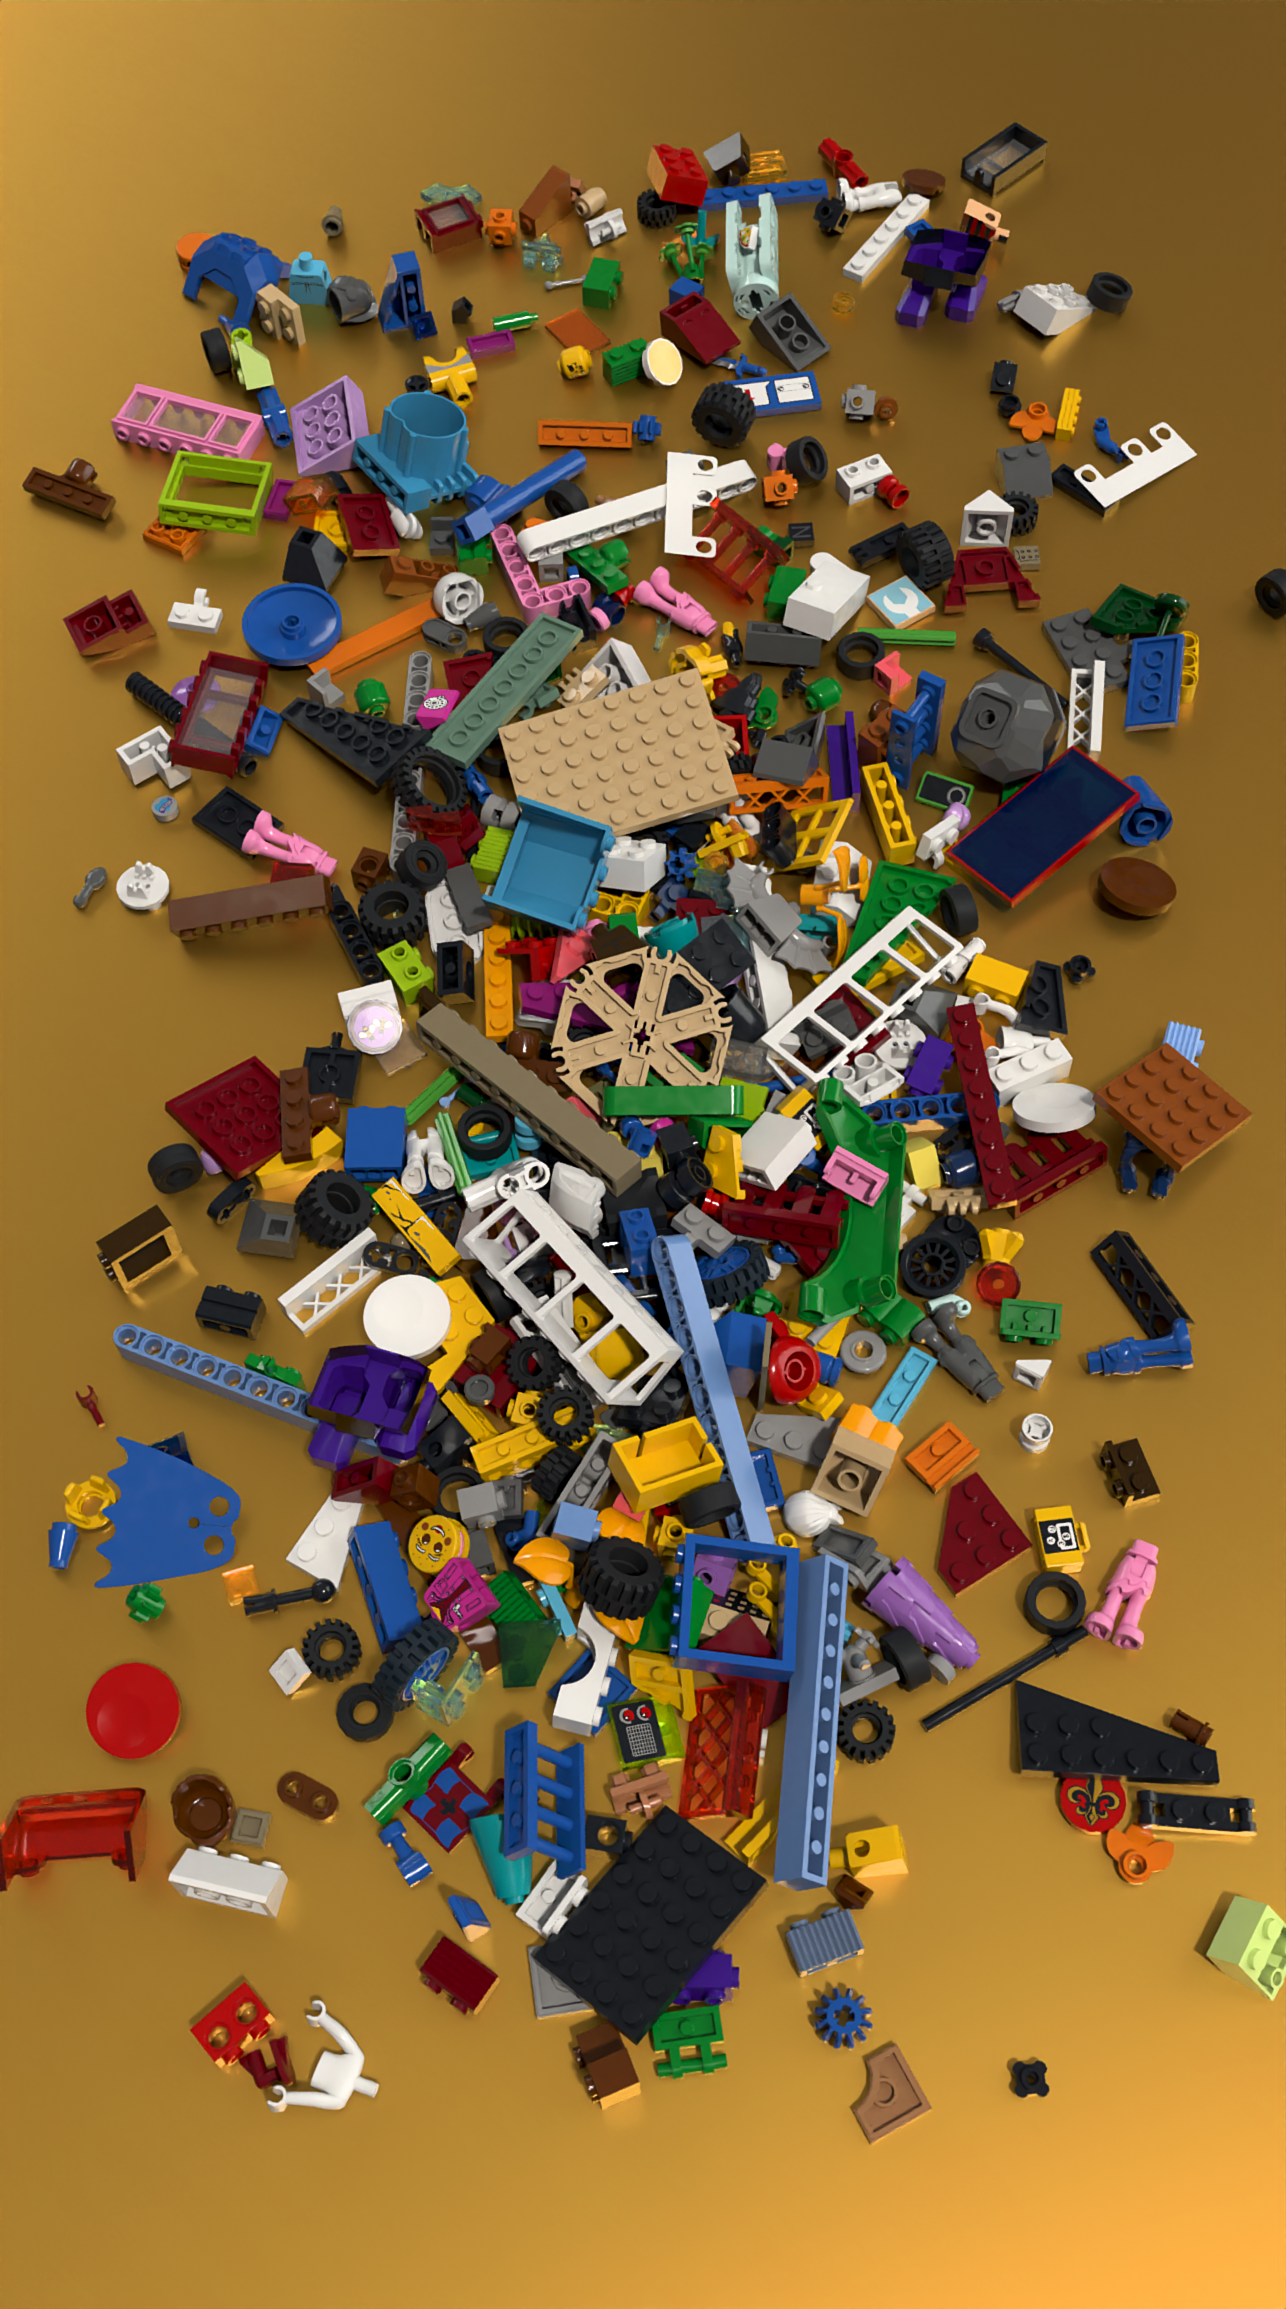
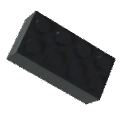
(716, 956)

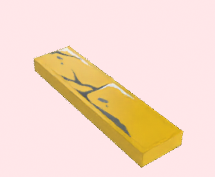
(416, 1226)

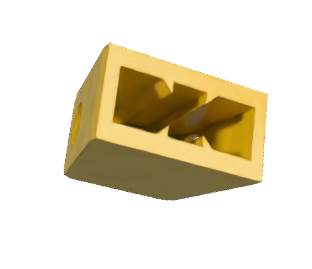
(885, 1853)

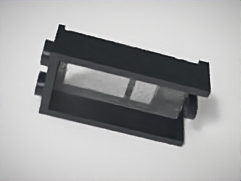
(1003, 159)

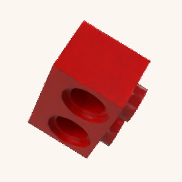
(228, 2018)

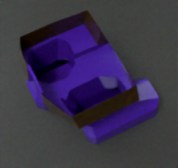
(365, 1397)

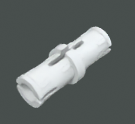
(965, 960)

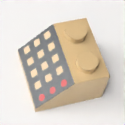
(728, 1609)

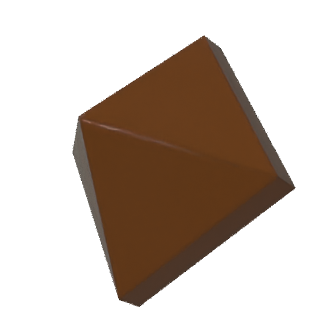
(852, 1893)

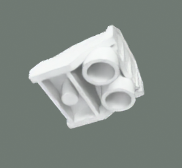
(868, 1079)
(577, 1198)

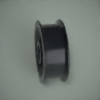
(939, 1240)

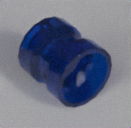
(614, 610)

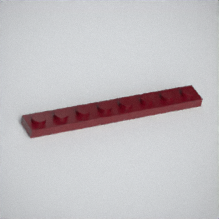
(981, 1107)

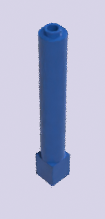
(510, 502)

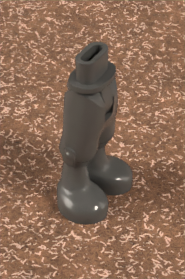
(963, 1360)

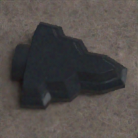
(740, 699)

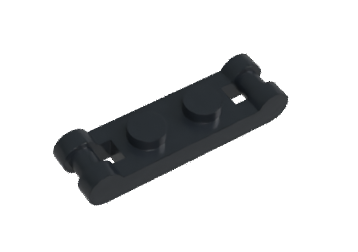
(1196, 1813)

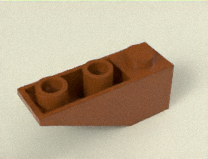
(412, 576)

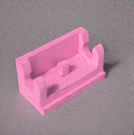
(855, 1176)

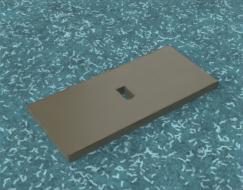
(764, 1371)

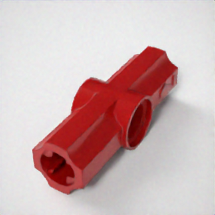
(842, 163)

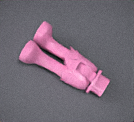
(687, 612)
(298, 848)
(1131, 1582)

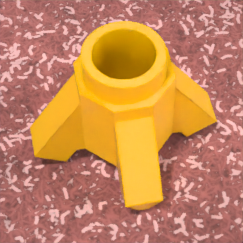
(999, 1244)

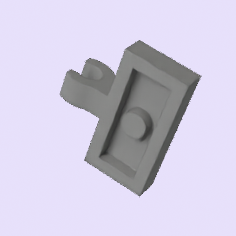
(703, 1231)

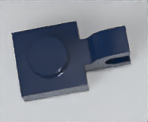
(667, 898)

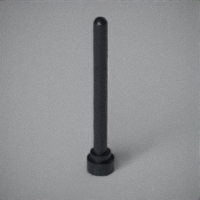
(984, 641)

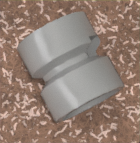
(500, 813)

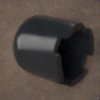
(746, 1018)

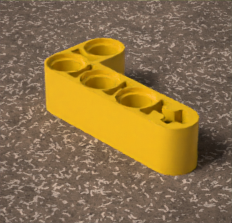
(629, 902)

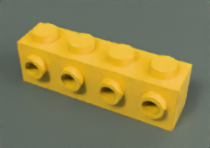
(888, 814)

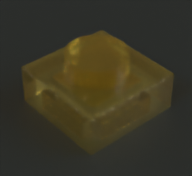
(240, 1583)

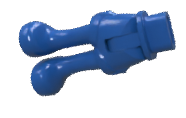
(1131, 1356)

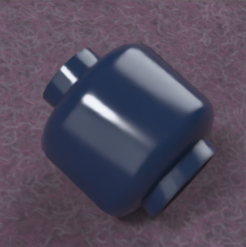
(960, 1169)

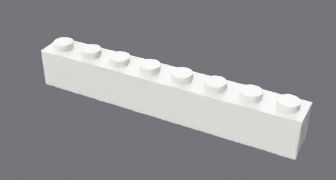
(769, 987)

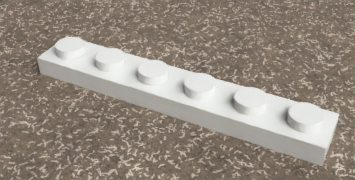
(885, 237)

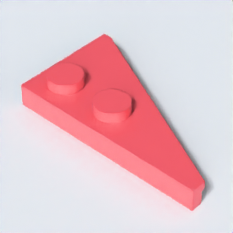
(570, 954)

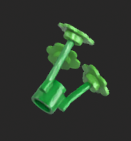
(700, 252)

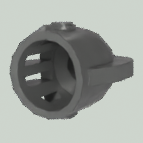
(351, 300)

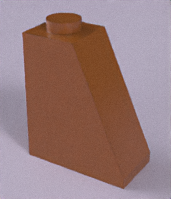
(547, 203)

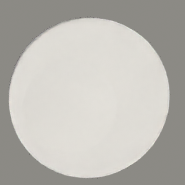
(1054, 1108)
(407, 1316)

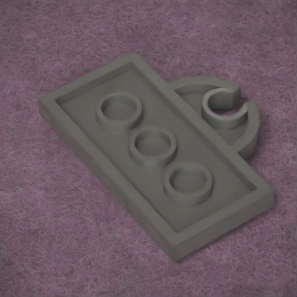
(1081, 644)

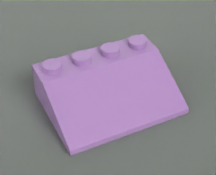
(327, 428)

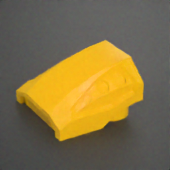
(616, 1354)

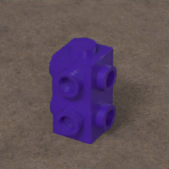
(932, 1058)
(712, 1982)

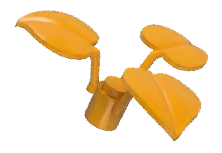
(820, 894)
(548, 1563)

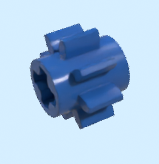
(646, 428)
(687, 859)

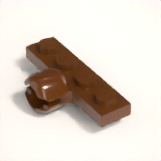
(71, 489)
(526, 1049)
(303, 1114)

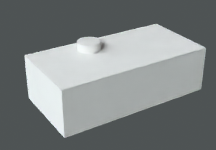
(826, 600)

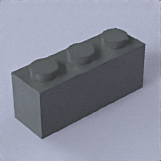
(781, 645)

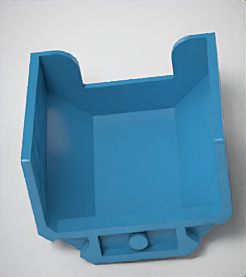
(552, 867)

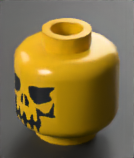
(575, 362)

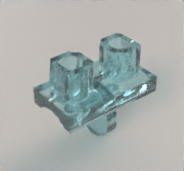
(543, 251)

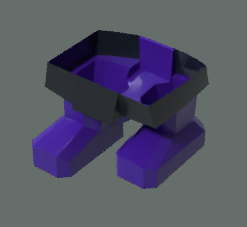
(945, 262)

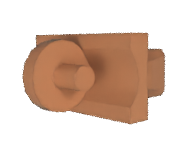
(641, 1793)

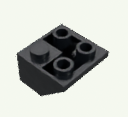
(313, 559)

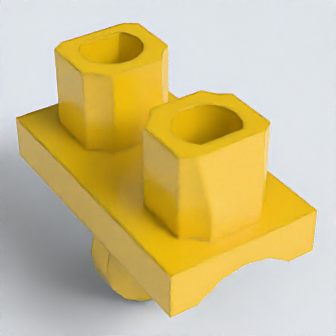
(735, 843)

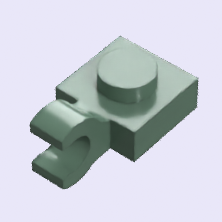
(541, 698)

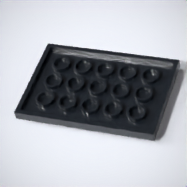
(651, 1924)

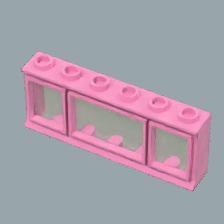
(187, 424)

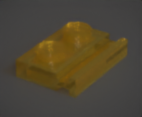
(766, 166)

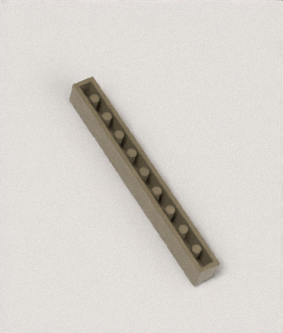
(530, 1099)

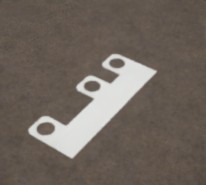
(1143, 470)
(680, 499)

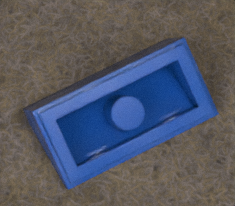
(263, 732)

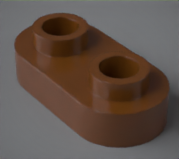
(306, 1796)

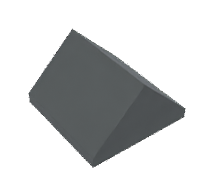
(809, 733)
(785, 762)

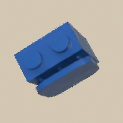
(376, 1143)

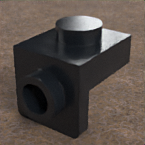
(1004, 377)

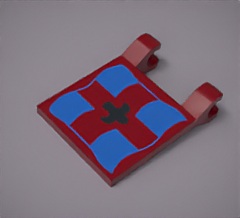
(453, 1801)

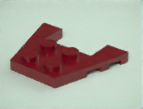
(986, 571)

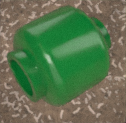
(823, 695)
(372, 697)

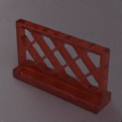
(741, 1752)

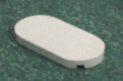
(446, 922)

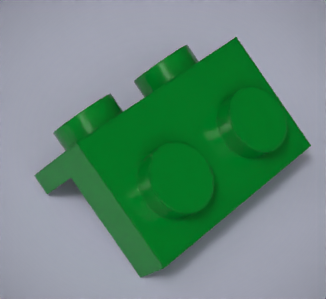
(1030, 1319)

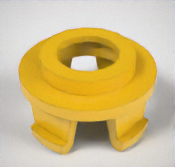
(78, 1494)

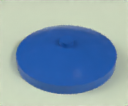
(292, 624)

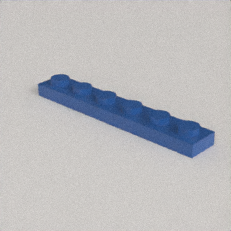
(782, 193)

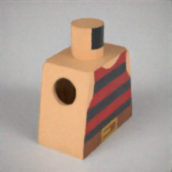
(983, 222)

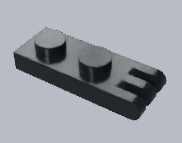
(877, 547)

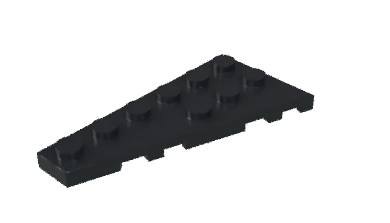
(358, 739)
(1083, 1742)

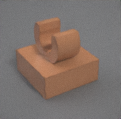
(577, 188)

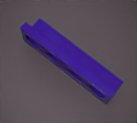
(843, 762)

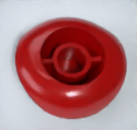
(793, 1370)

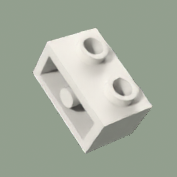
(861, 478)

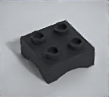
(641, 1194)

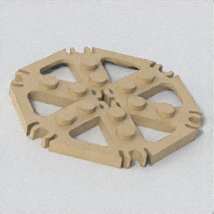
(648, 1010)

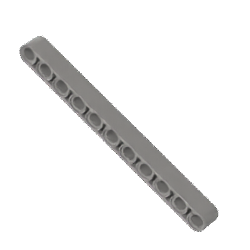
(419, 682)

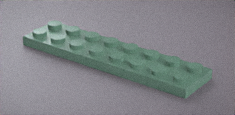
(504, 689)

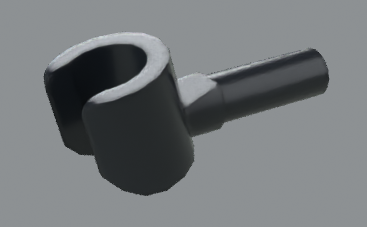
(757, 737)

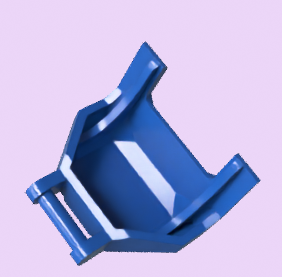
(237, 267)

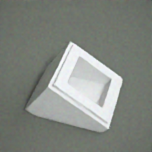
(1031, 1372)

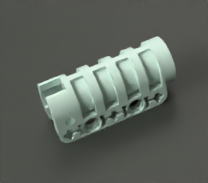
(753, 273)

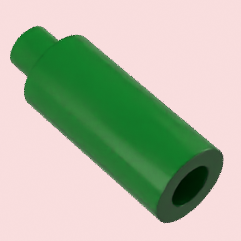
(514, 321)

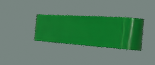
(673, 1100)

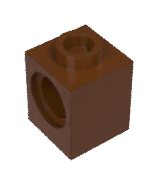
(370, 868)
(415, 1487)

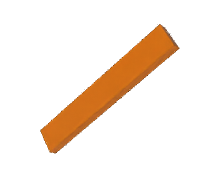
(376, 638)

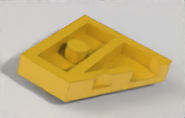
(725, 1161)
(666, 1684)

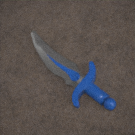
(741, 366)

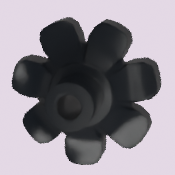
(794, 682)

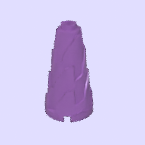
(908, 1601)

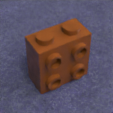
(874, 739)

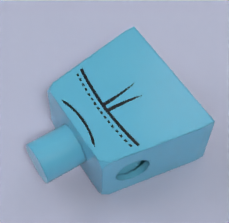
(309, 280)

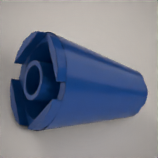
(1147, 818)

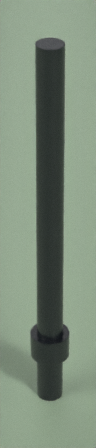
(1056, 1647)

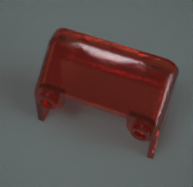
(74, 1827)

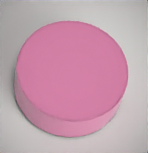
(599, 619)

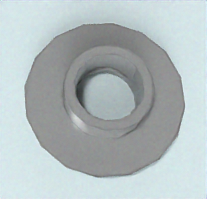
(865, 1339)

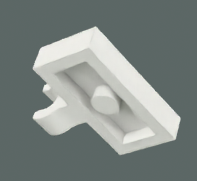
(196, 616)
(936, 838)

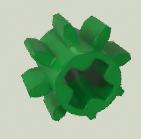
(145, 1602)

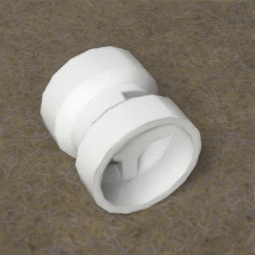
(1038, 1427)

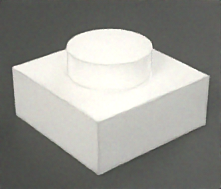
(290, 1671)

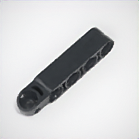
(345, 925)

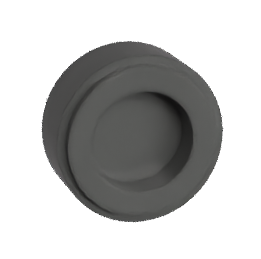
(479, 1390)

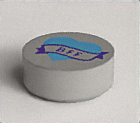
(165, 808)
(941, 1668)

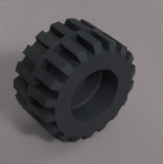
(723, 414)
(925, 555)
(385, 900)
(334, 1208)
(621, 1578)

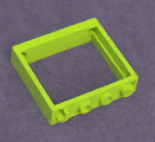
(215, 516)

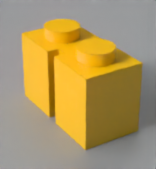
(996, 979)

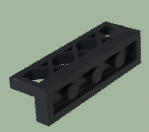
(1145, 1275)

